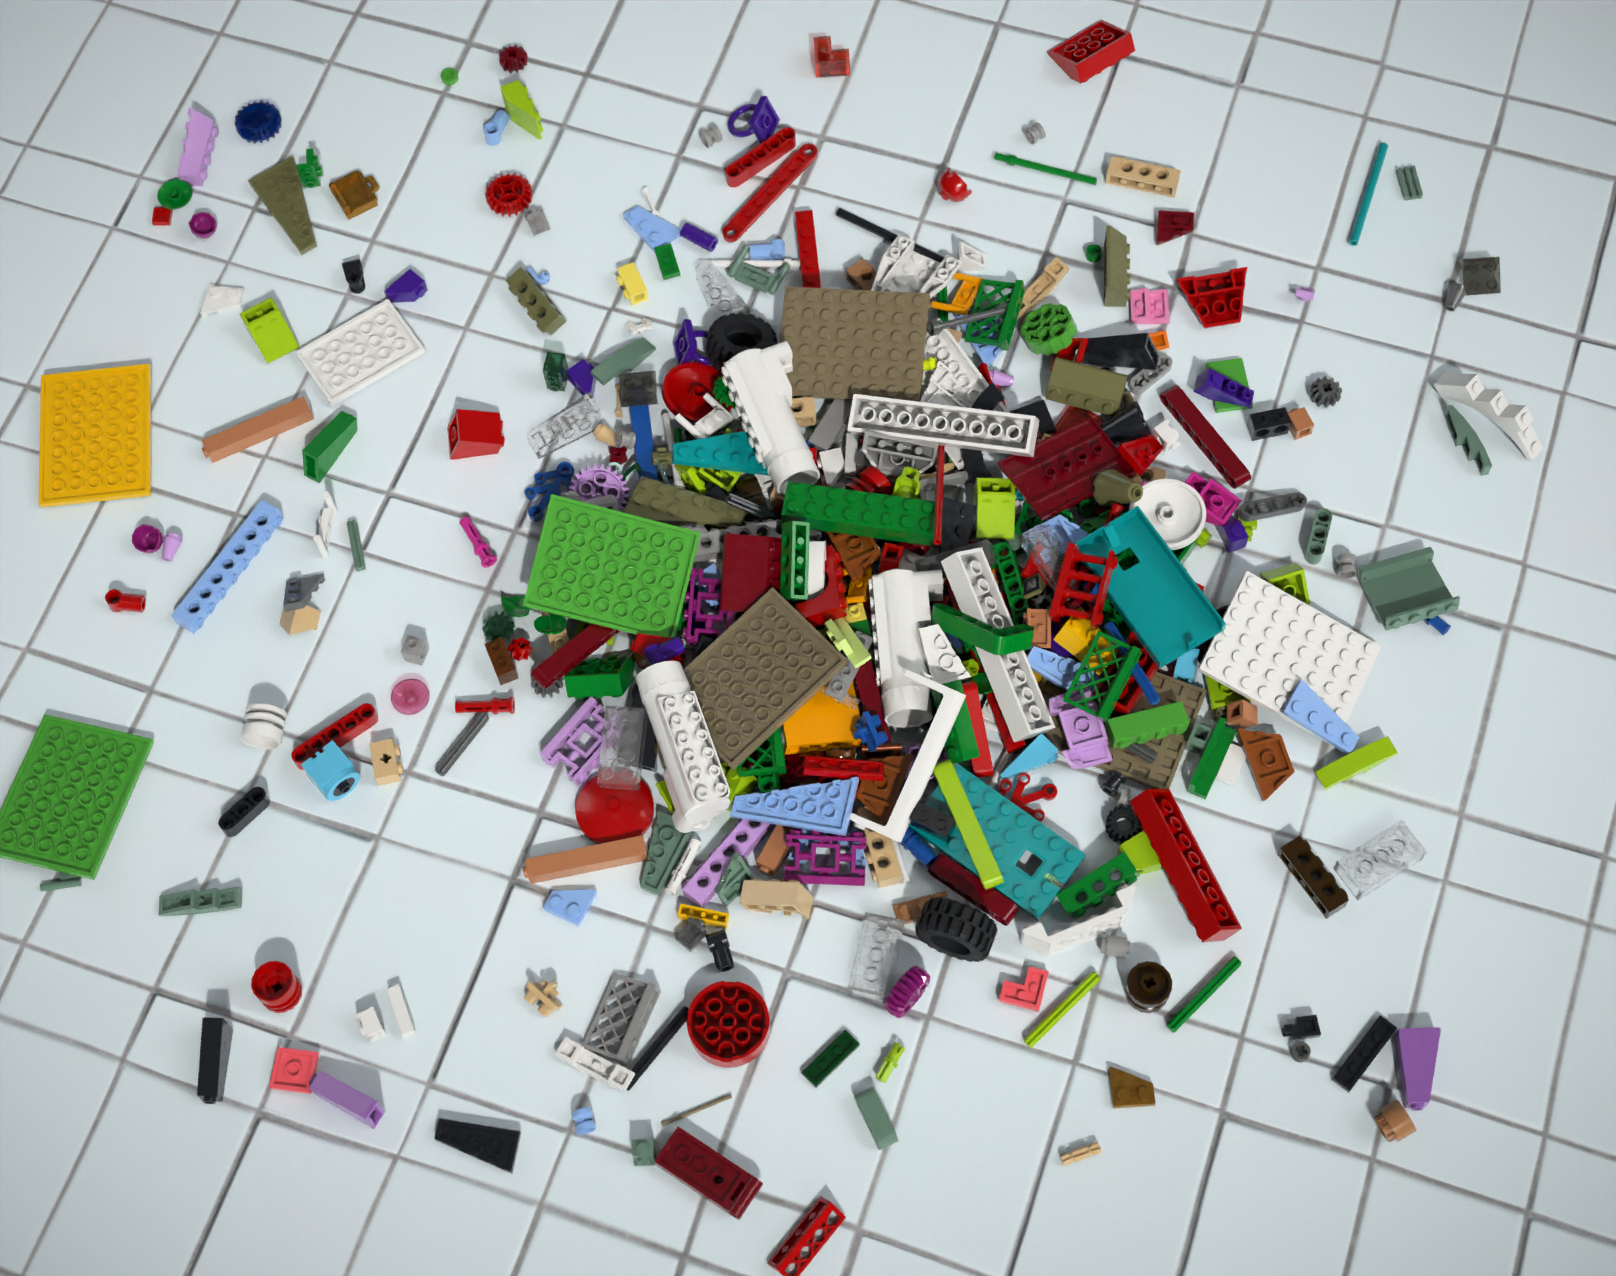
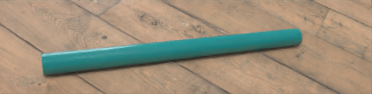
(1369, 191)

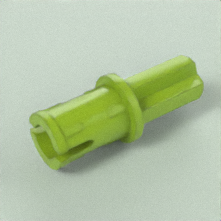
(890, 1062)

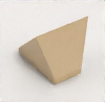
(300, 620)

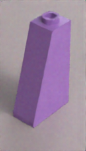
(1417, 1061)
(347, 1099)

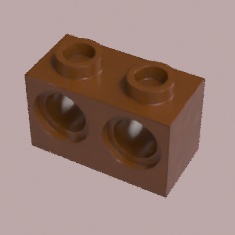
(501, 661)

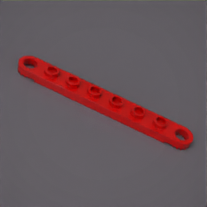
(769, 192)

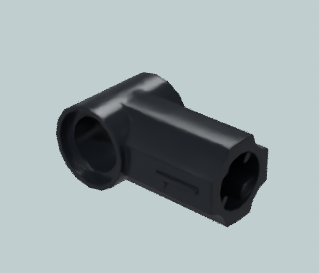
(719, 946)

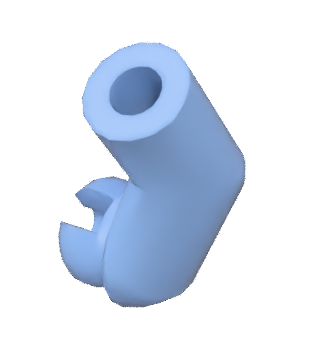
(542, 278)

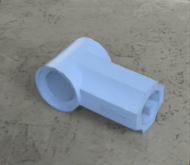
(496, 127)
(773, 250)

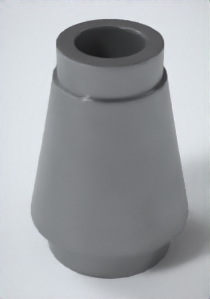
(1454, 297)

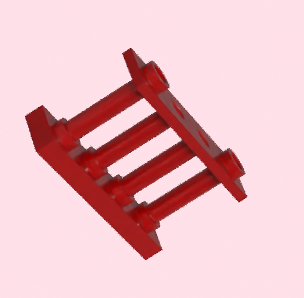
(1064, 591)

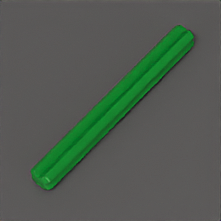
(1211, 986)

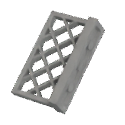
(636, 1026)

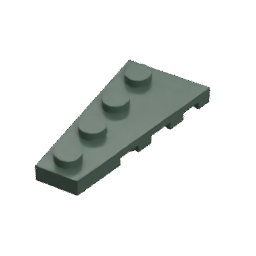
(663, 853)

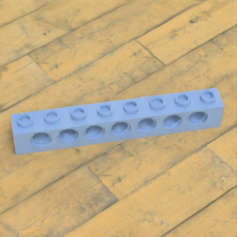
(218, 569)

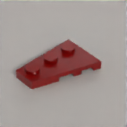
(1140, 452)

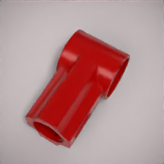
(126, 601)

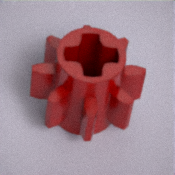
(520, 649)

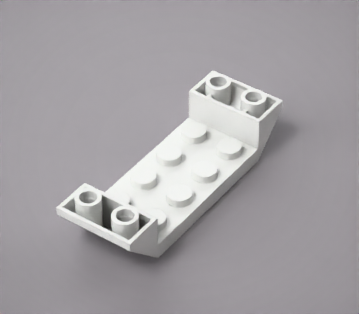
(1036, 939)

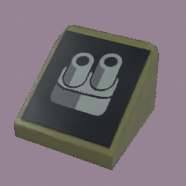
(1033, 586)

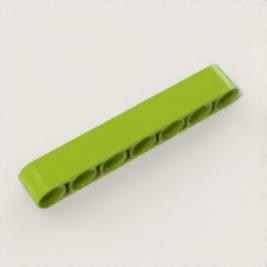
(967, 824)

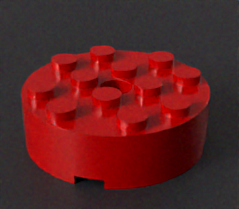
(732, 1044)

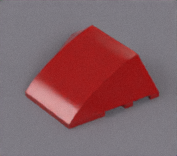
(1216, 297)

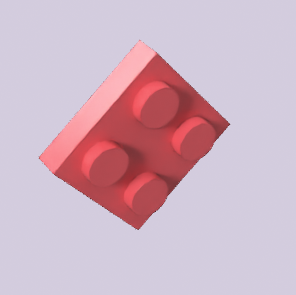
(293, 1070)

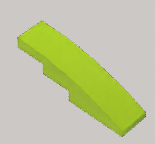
(1356, 762)

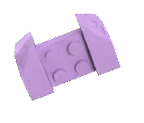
(1082, 731)

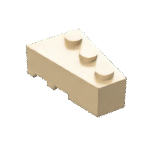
(776, 896)

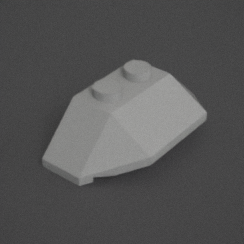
(893, 453)

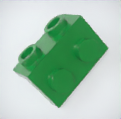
(311, 171)

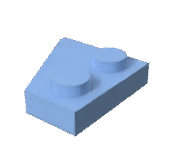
(570, 904)

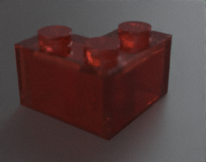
(828, 61)

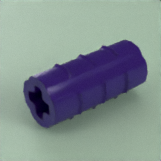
(698, 237)

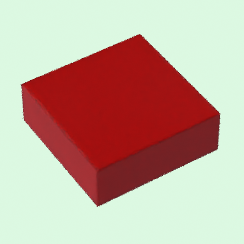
(162, 216)

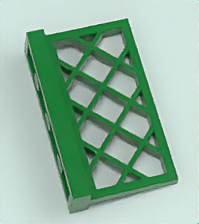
(1008, 320)
(1119, 679)
(777, 758)

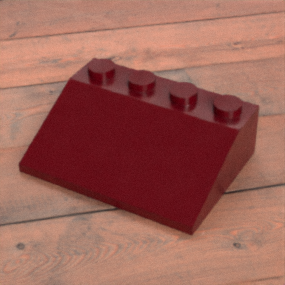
(748, 570)

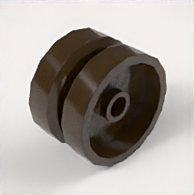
(1144, 998)

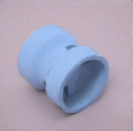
(583, 1121)

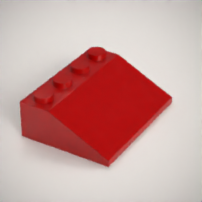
(1092, 50)

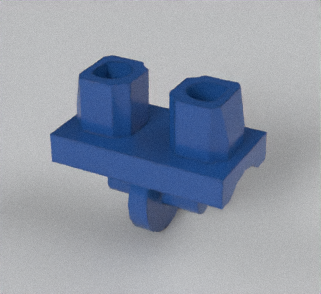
(867, 731)

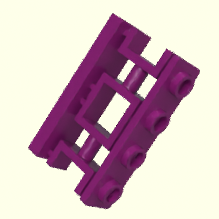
(694, 607)
(824, 875)

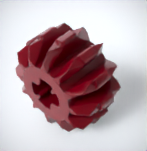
(513, 58)

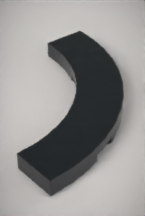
(974, 459)

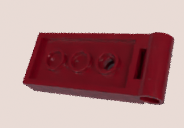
(700, 1166)

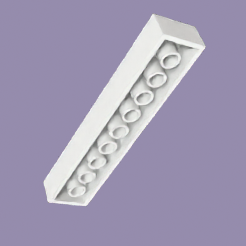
(945, 425)
(1009, 673)

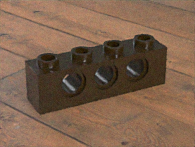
(1326, 904)

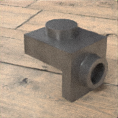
(537, 221)
(861, 464)
(691, 934)

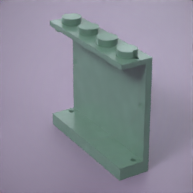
(1406, 589)

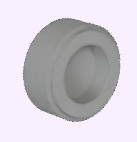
(1123, 797)

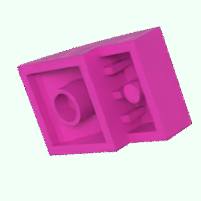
(1217, 499)

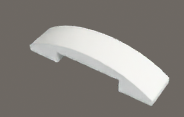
(816, 572)
(594, 1065)

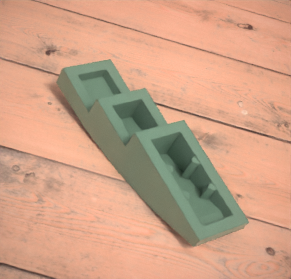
(623, 360)
(1465, 435)
(200, 902)

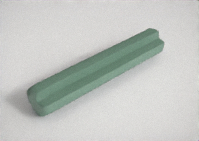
(356, 546)

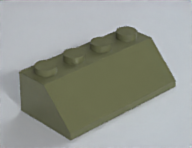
(1116, 268)
(1086, 387)

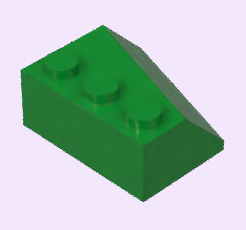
(600, 677)

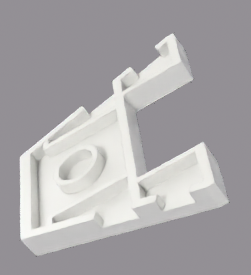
(936, 393)

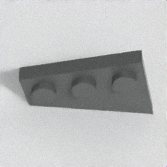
(299, 591)

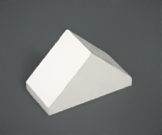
(972, 258)

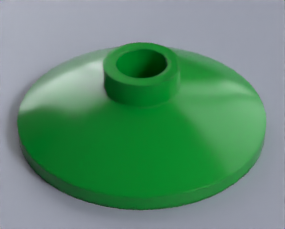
(170, 190)

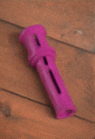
(481, 548)

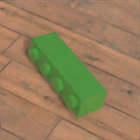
(1147, 725)

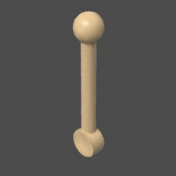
(618, 413)

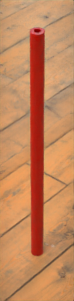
(939, 495)

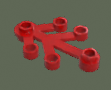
(1021, 801)

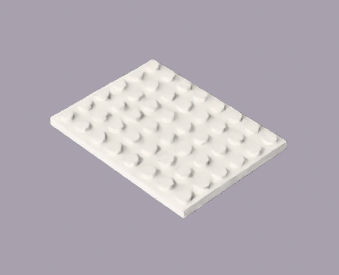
(1279, 641)

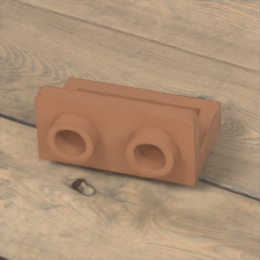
(1042, 624)

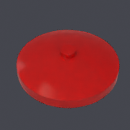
(685, 389)
(613, 813)

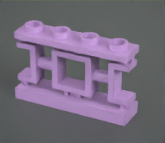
(570, 735)

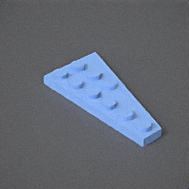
(807, 807)

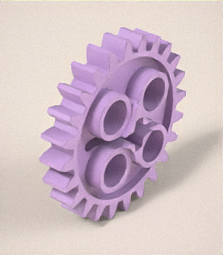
(612, 484)

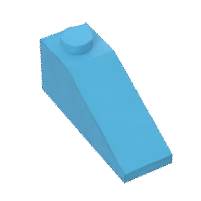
(1035, 756)

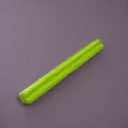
(1066, 1005)

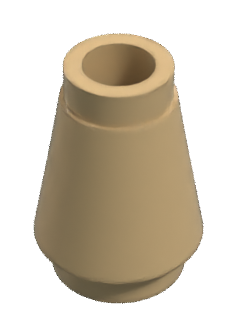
(605, 435)

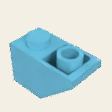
(1186, 666)

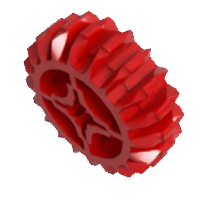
(509, 200)

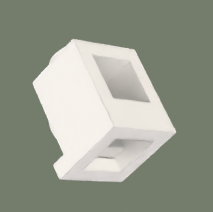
(1166, 435)
(370, 1024)

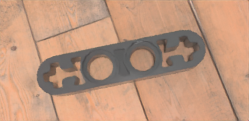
(1270, 503)

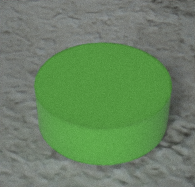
(449, 76)

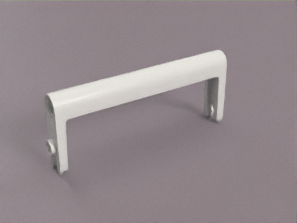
(924, 763)

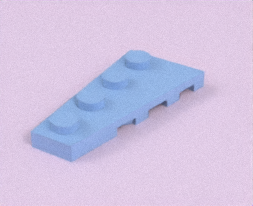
(1059, 669)
(1316, 716)

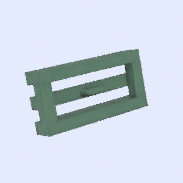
(1407, 171)

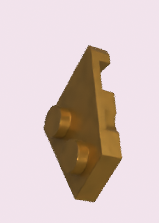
(1130, 1090)

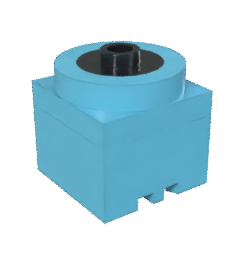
(331, 772)

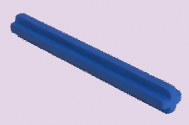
(1138, 672)

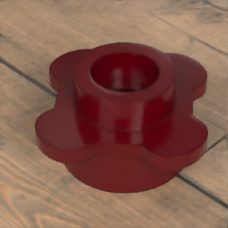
(618, 459)

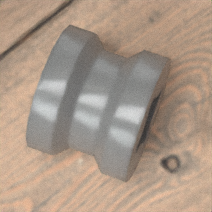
(1034, 133)
(625, 439)

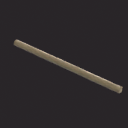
(696, 1110)

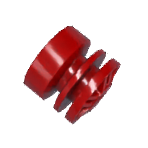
(871, 481)
(276, 977)

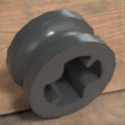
(1306, 1049)

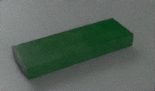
(830, 1058)

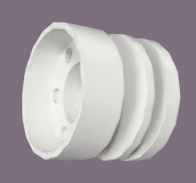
(263, 726)

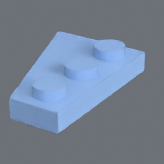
(651, 228)

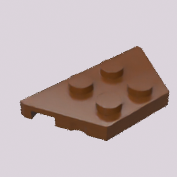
(856, 551)
(1266, 760)
(882, 796)

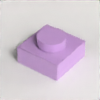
(1304, 293)

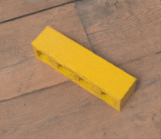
(707, 916)

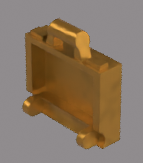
(354, 194)

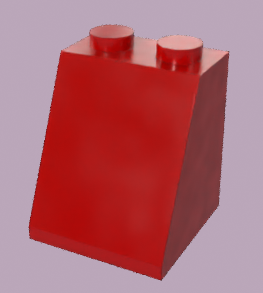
(474, 434)
(643, 641)

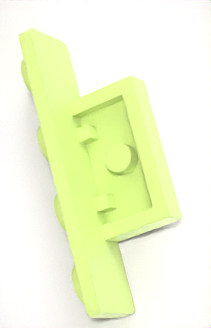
(846, 640)

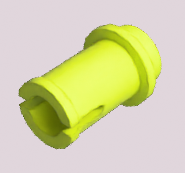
(930, 364)

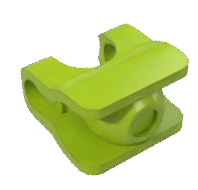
(905, 486)

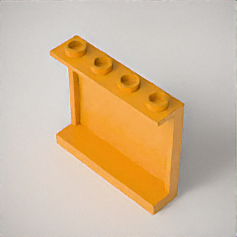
(821, 725)

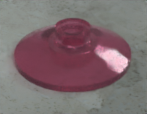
(407, 689)

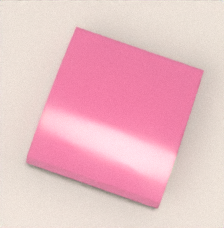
(1149, 306)

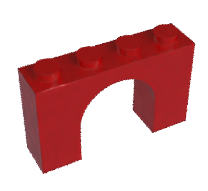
(832, 601)

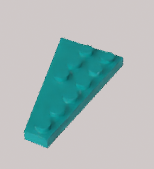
(719, 452)

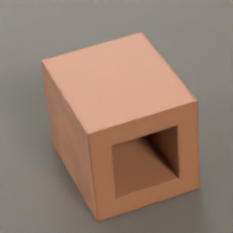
(1301, 423)
(1242, 714)

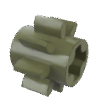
(661, 456)

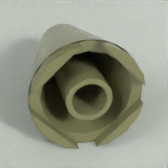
(1116, 488)

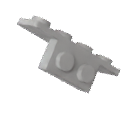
(842, 681)

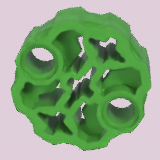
(1049, 329)

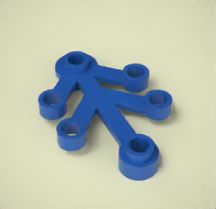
(550, 488)

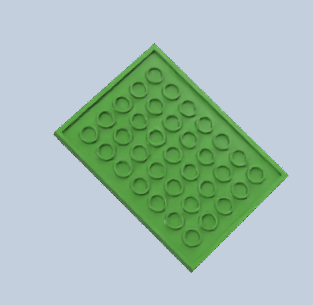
(611, 568)
(70, 796)

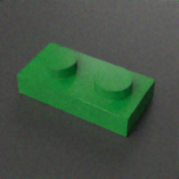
(667, 261)

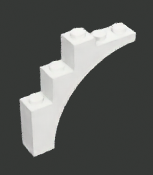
(1493, 404)

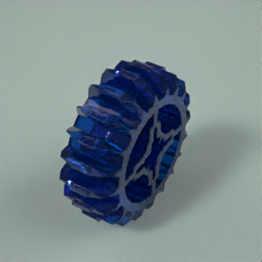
(256, 118)

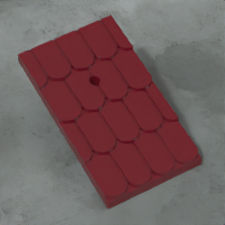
(1057, 474)

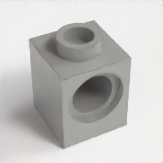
(414, 650)

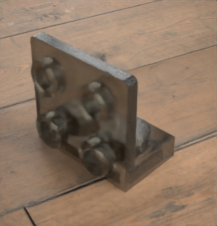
(1481, 275)
(638, 389)

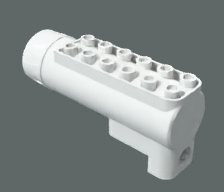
(764, 402)
(897, 611)
(691, 760)

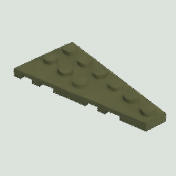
(284, 198)
(680, 506)

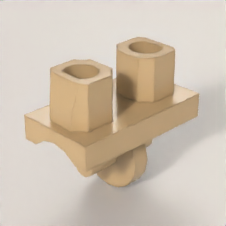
(536, 992)

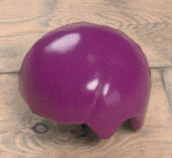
(203, 225)
(147, 539)

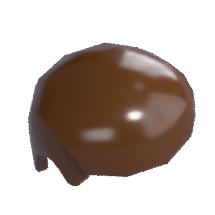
(840, 753)

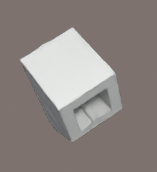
(832, 466)

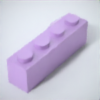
(197, 148)

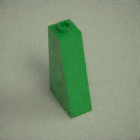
(328, 445)

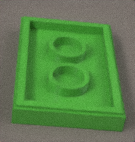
(1234, 370)

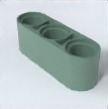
(1318, 528)
(876, 1118)

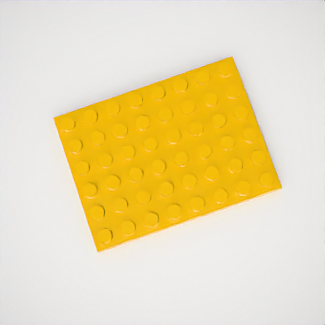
(95, 435)

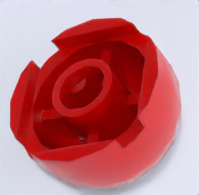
(952, 187)

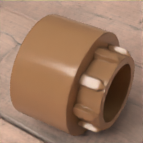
(1394, 1122)

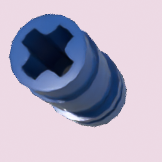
(918, 848)

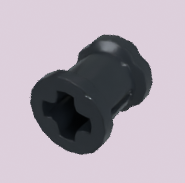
(1113, 783)

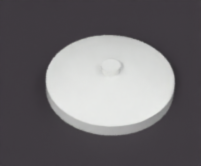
(1173, 510)

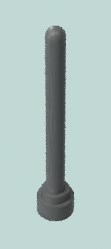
(935, 327)

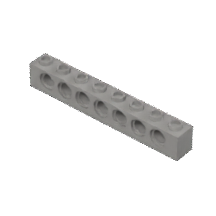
(714, 536)

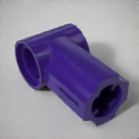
(665, 651)

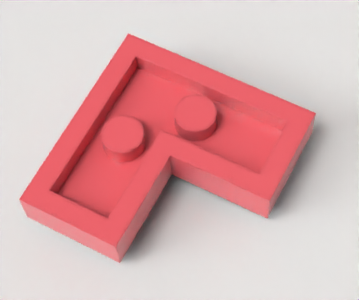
(1027, 995)

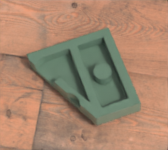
(732, 879)

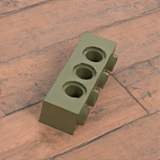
(553, 318)

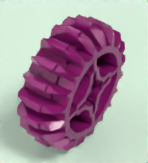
(907, 991)

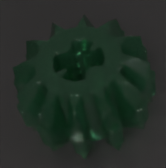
(505, 623)

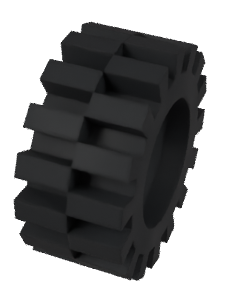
(1113, 830)

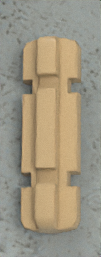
(1080, 1153)

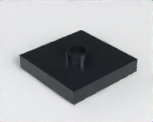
(1041, 411)

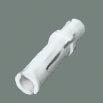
(682, 868)

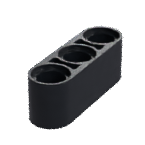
(240, 820)

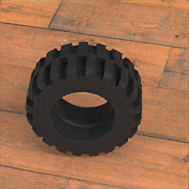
(740, 330)
(956, 929)

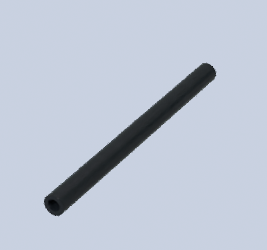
(884, 233)

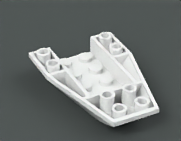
(911, 272)

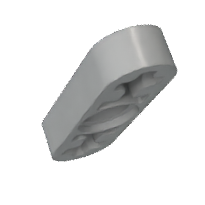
(1148, 382)

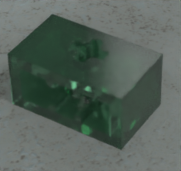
(555, 371)

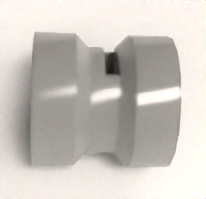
(711, 136)
(1346, 565)

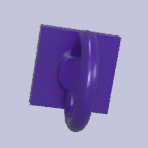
(762, 122)
(686, 344)

